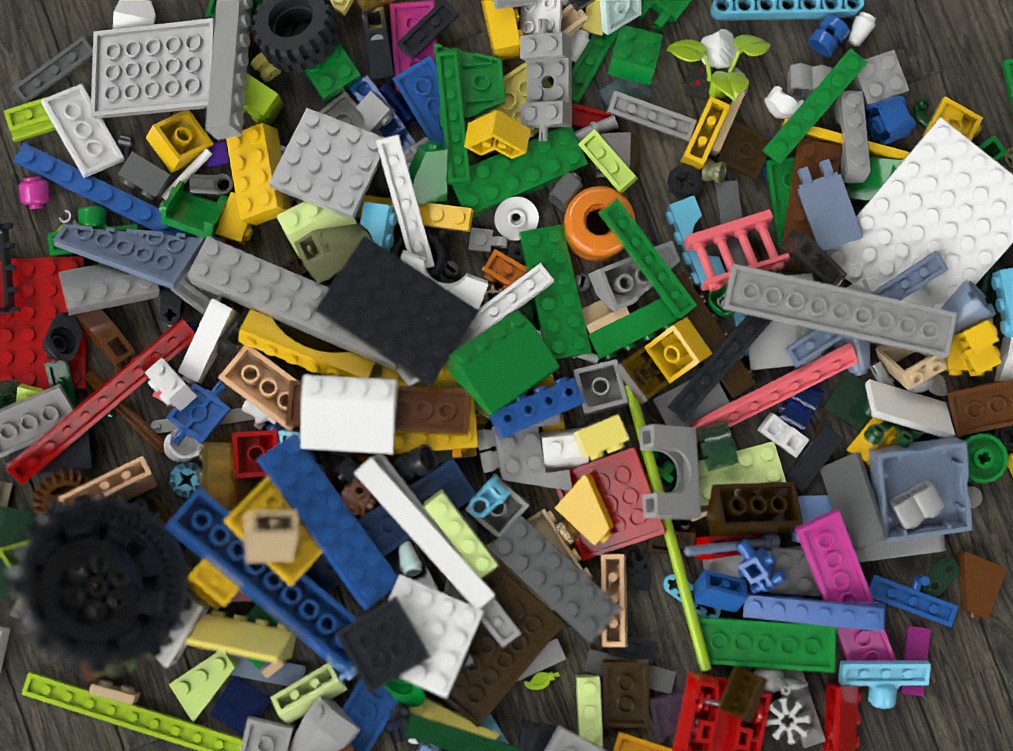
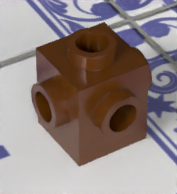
(358, 497)

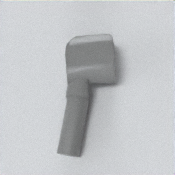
(71, 220)

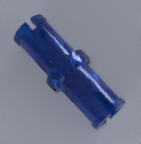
(397, 104)

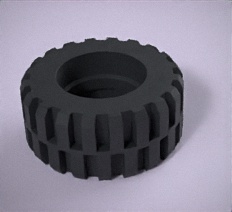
(301, 50)

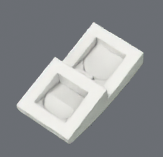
(783, 434)

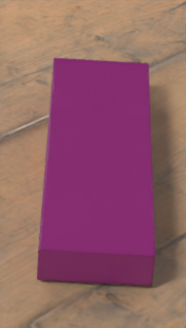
(915, 649)

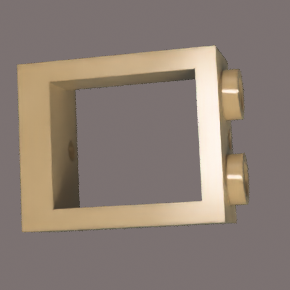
(914, 375)

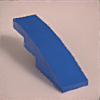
(395, 126)

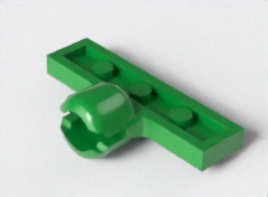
(87, 216)

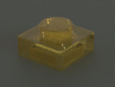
(567, 532)

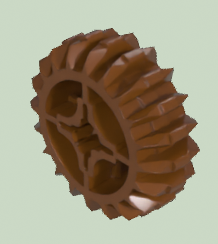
(49, 488)

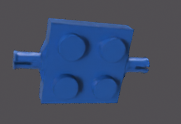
(200, 416)

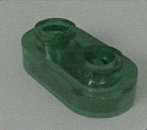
(940, 576)

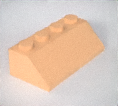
(259, 383)

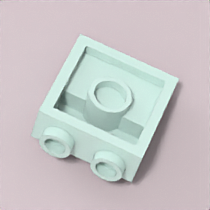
(618, 13)

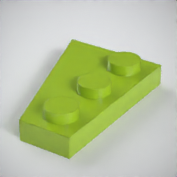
(202, 682)

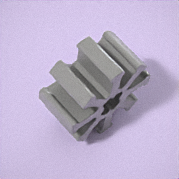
(794, 728)

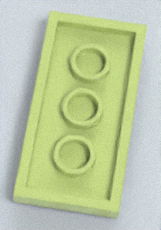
(755, 465)

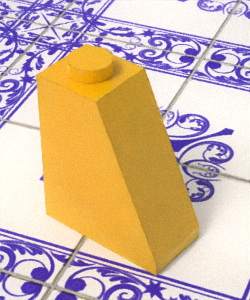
(587, 511)

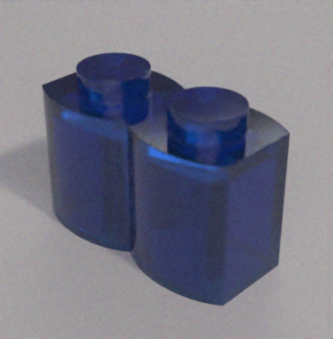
(800, 407)

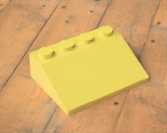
(243, 636)

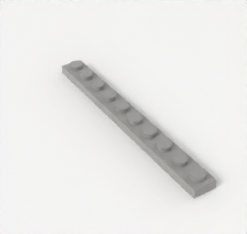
(494, 615)

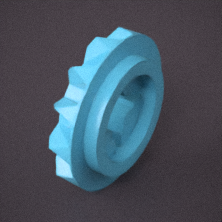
(176, 479)

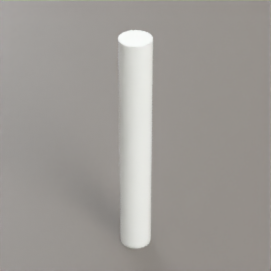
(191, 169)

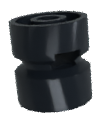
(416, 463)

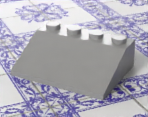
(768, 348)

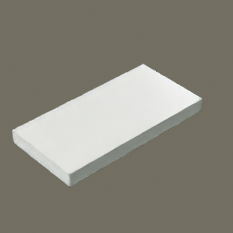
(83, 135)
(909, 409)

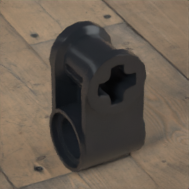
(170, 303)

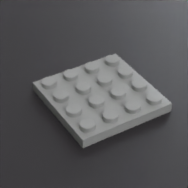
(328, 163)

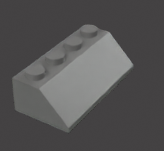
(103, 287)

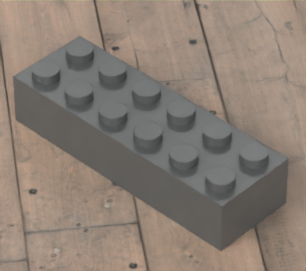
(556, 579)

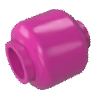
(34, 192)

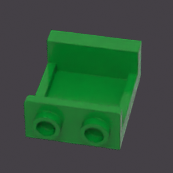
(192, 212)

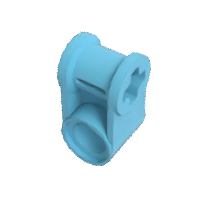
(489, 496)

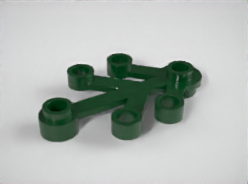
(875, 433)

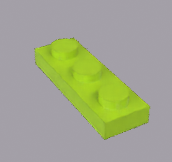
(608, 161)

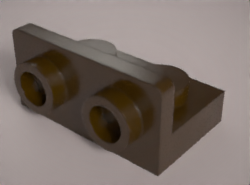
(685, 537)

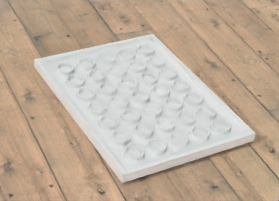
(937, 200)

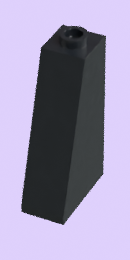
(77, 456)

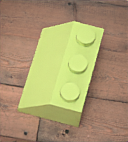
(308, 217)

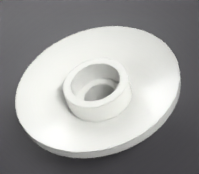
(503, 217)

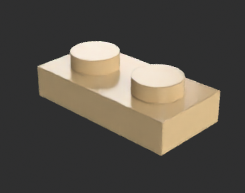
(106, 689)

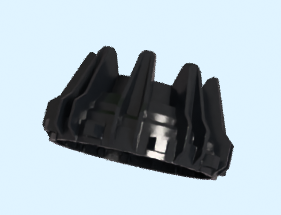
(124, 543)

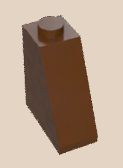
(978, 584)

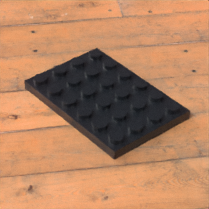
(396, 311)

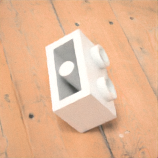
(171, 385)

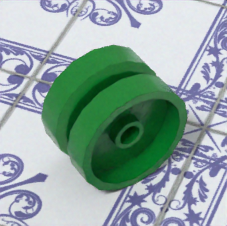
(991, 460)

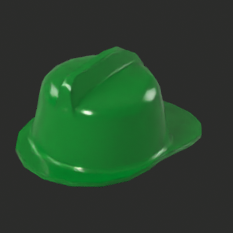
(406, 692)

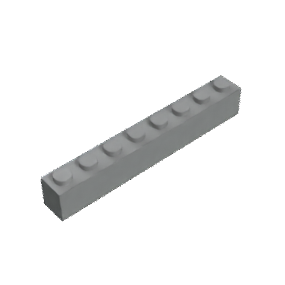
(229, 68)

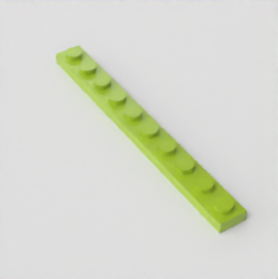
(128, 715)

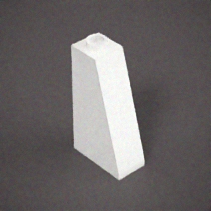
(205, 342)

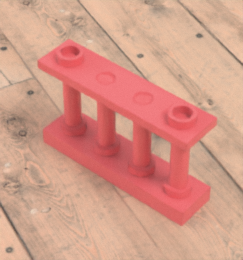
(739, 229)

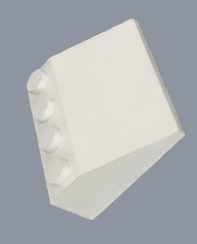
(348, 414)

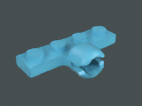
(883, 678)

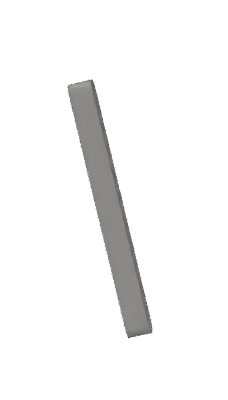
(921, 545)

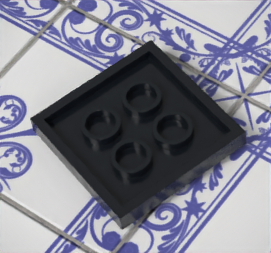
(383, 645)

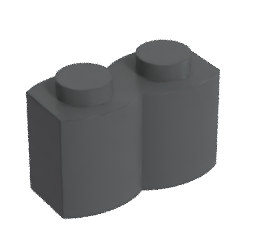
(565, 190)

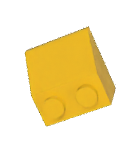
(178, 140)

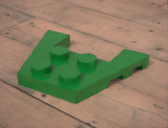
(480, 82)

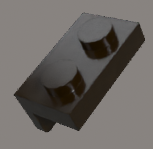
(742, 693)

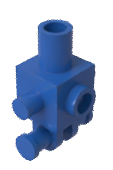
(758, 568)

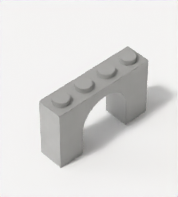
(681, 447)

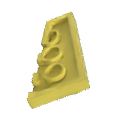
(436, 711)

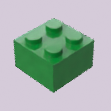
(635, 54)
(333, 75)

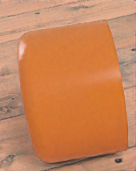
(579, 238)

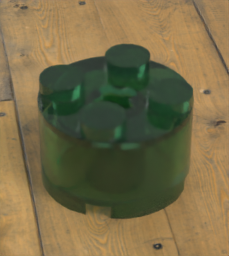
(717, 445)

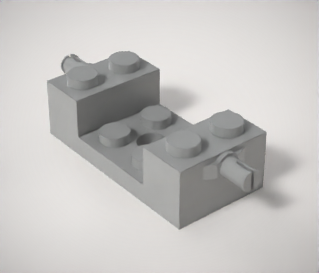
(547, 57)

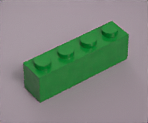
(630, 329)

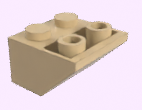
(270, 536)

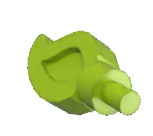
(541, 680)

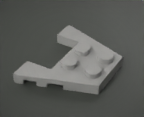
(522, 458)

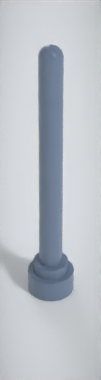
(766, 541)

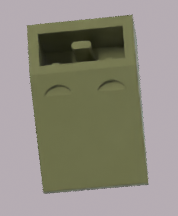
(328, 249)

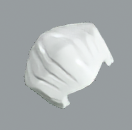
(720, 49)
(781, 104)
(185, 451)

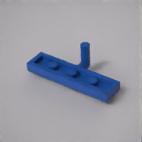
(912, 599)

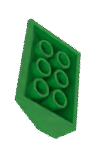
(502, 362)

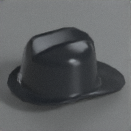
(63, 337)

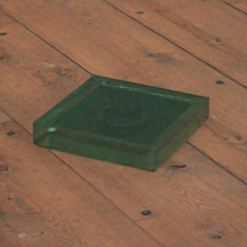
(848, 400)

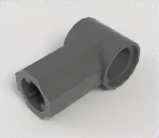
(210, 184)

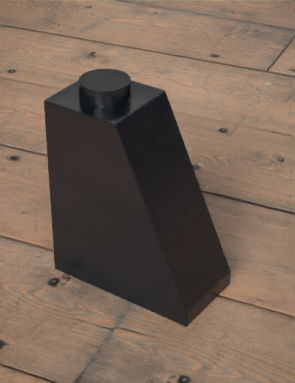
(536, 735)

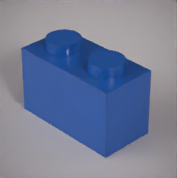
(720, 591)

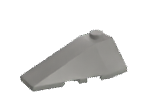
(624, 282)
(324, 728)

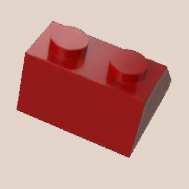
(248, 448)

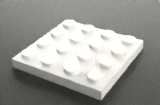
(444, 628)

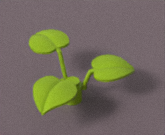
(721, 82)

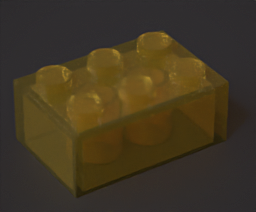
(218, 473)

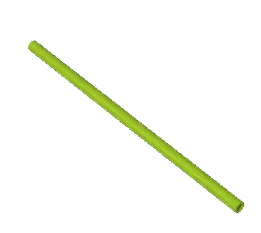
(671, 542)

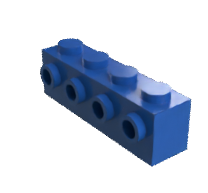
(537, 407)

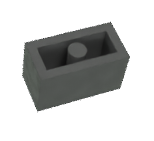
(145, 176)

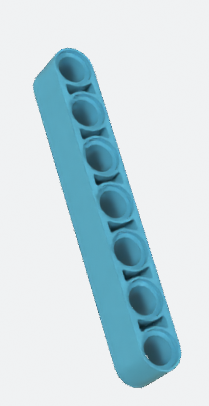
(776, 11)

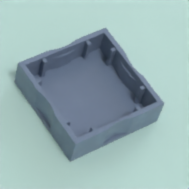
(900, 468)

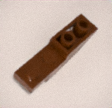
(107, 337)

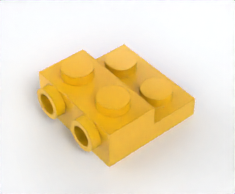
(958, 117)

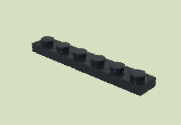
(717, 366)

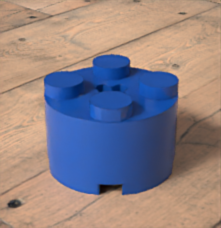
(889, 120)

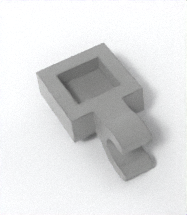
(482, 240)

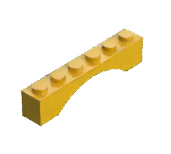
(264, 334)

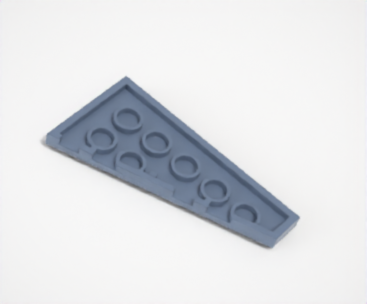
(137, 252)

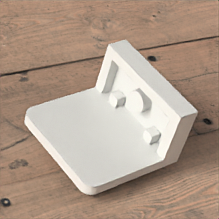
(542, 9)

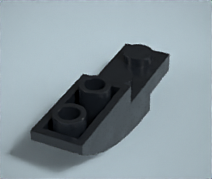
(378, 43)

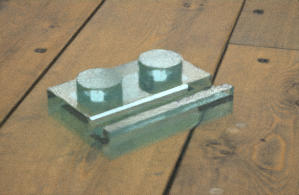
(627, 87)

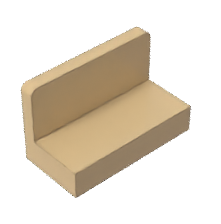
(600, 315)

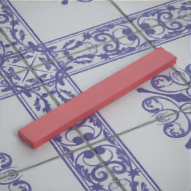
(781, 388)

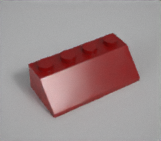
(841, 717)

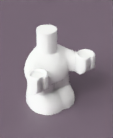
(260, 416)

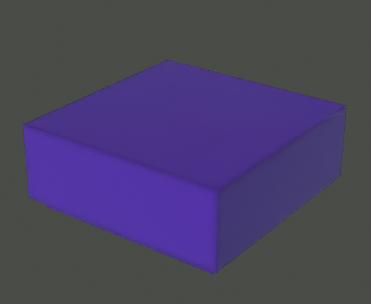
(219, 155)

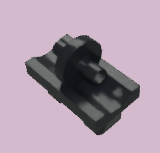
(400, 716)

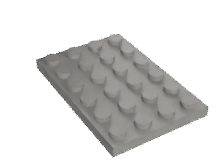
(151, 68)

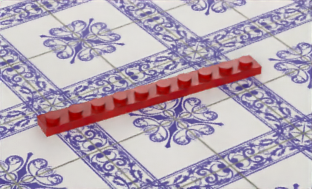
(99, 403)

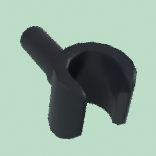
(127, 142)

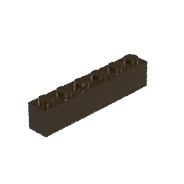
(706, 324)

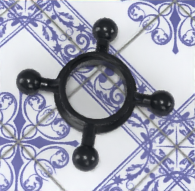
(435, 241)

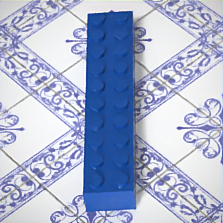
(298, 607)

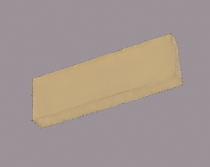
(726, 125)

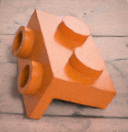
(502, 269)

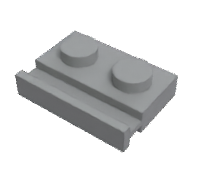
(194, 295)

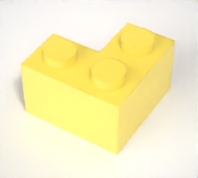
(601, 436)

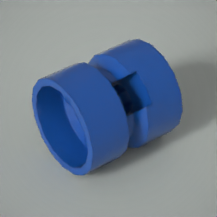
(826, 38)

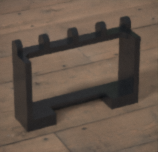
(7, 268)

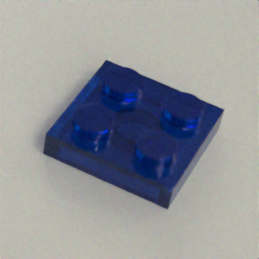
(239, 703)

